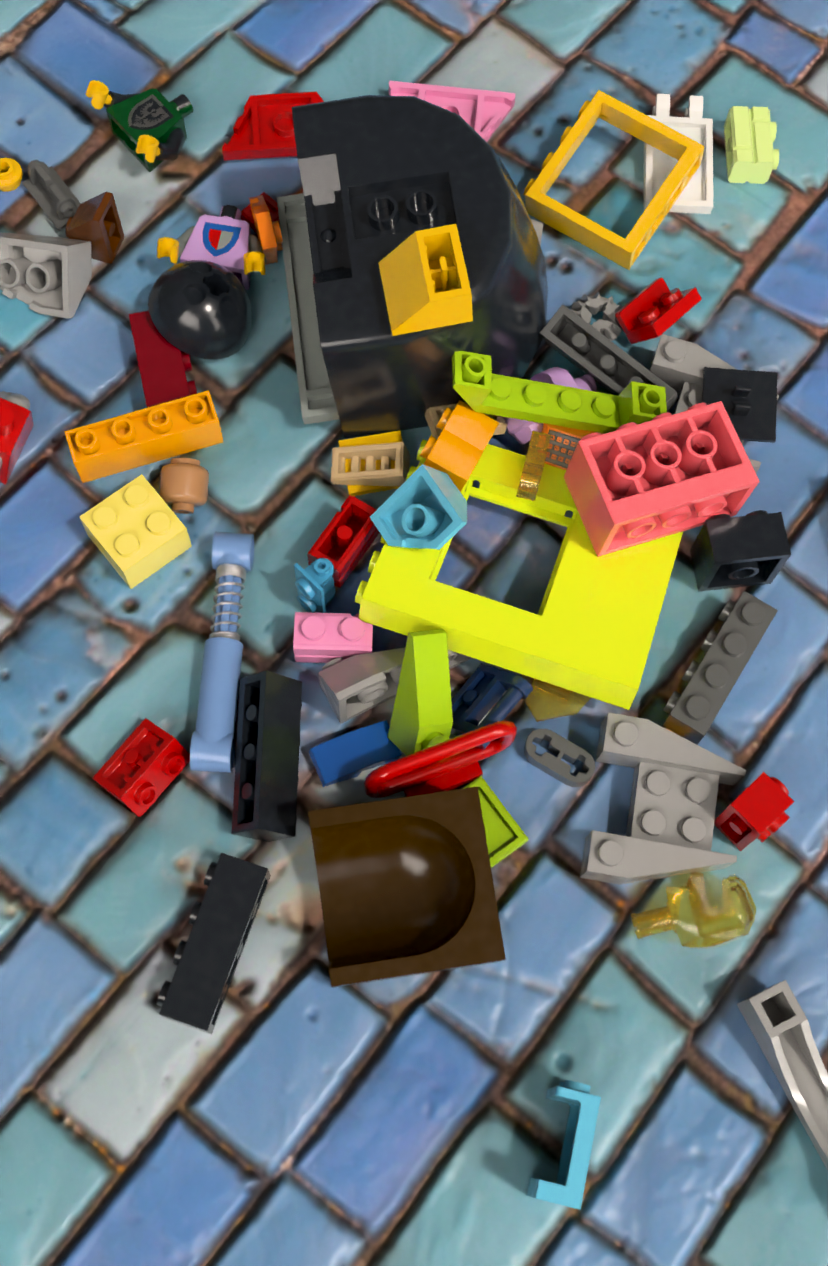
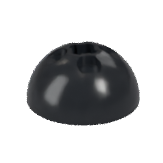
(201, 309)

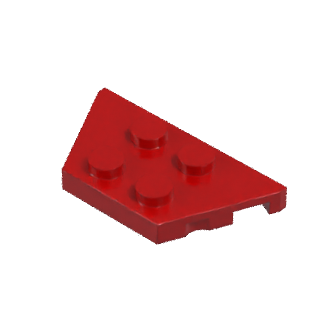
(267, 126)

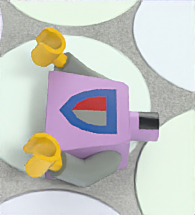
(221, 241)

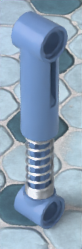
(214, 736)

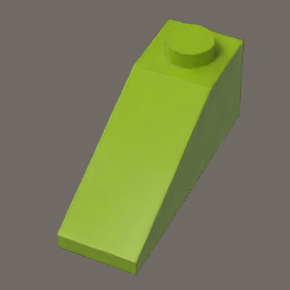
(423, 694)

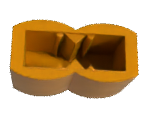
(460, 442)

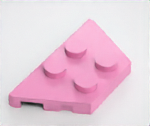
(479, 108)

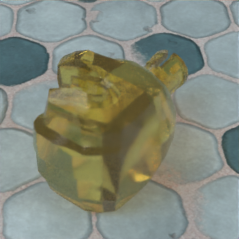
(695, 919)

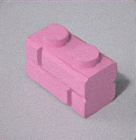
(330, 636)

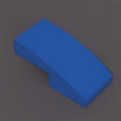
(353, 753)

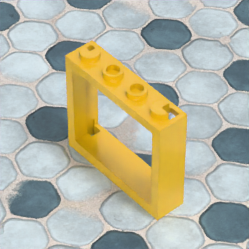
(587, 232)

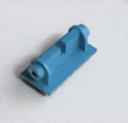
(315, 585)

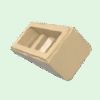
(371, 477)

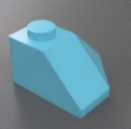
(422, 511)

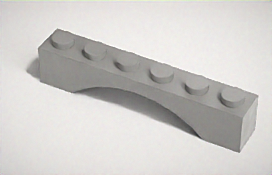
(793, 1056)

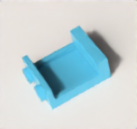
(575, 1148)

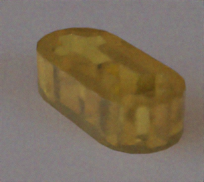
(533, 465)

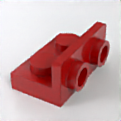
(655, 310)
(143, 767)

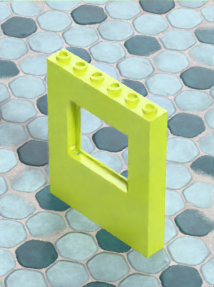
(593, 615)

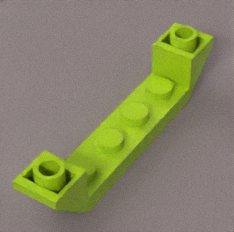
(550, 402)

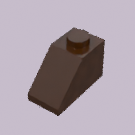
(99, 223)

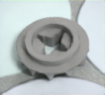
(591, 305)

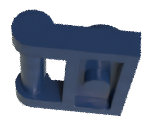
(481, 693)

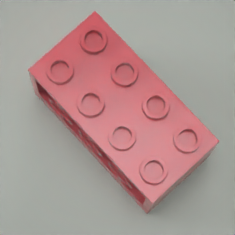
(659, 477)

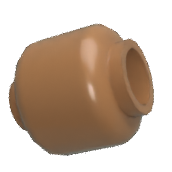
(184, 485)

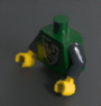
(144, 122)

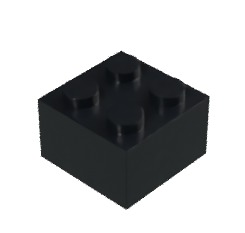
(739, 550)

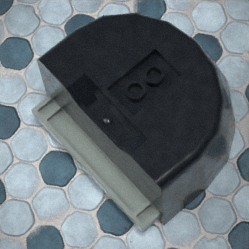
(369, 182)

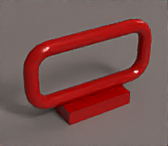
(441, 765)

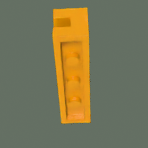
(144, 436)

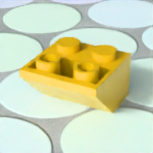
(426, 282)

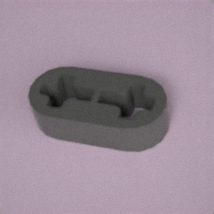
(564, 750)

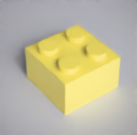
(136, 531)

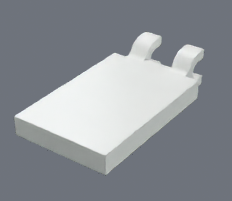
(698, 193)

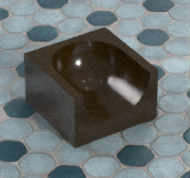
(406, 887)

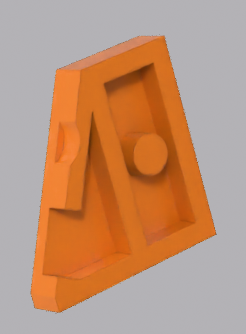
(267, 231)

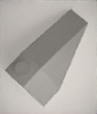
(45, 272)
(366, 680)

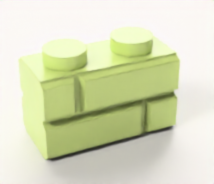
(750, 145)

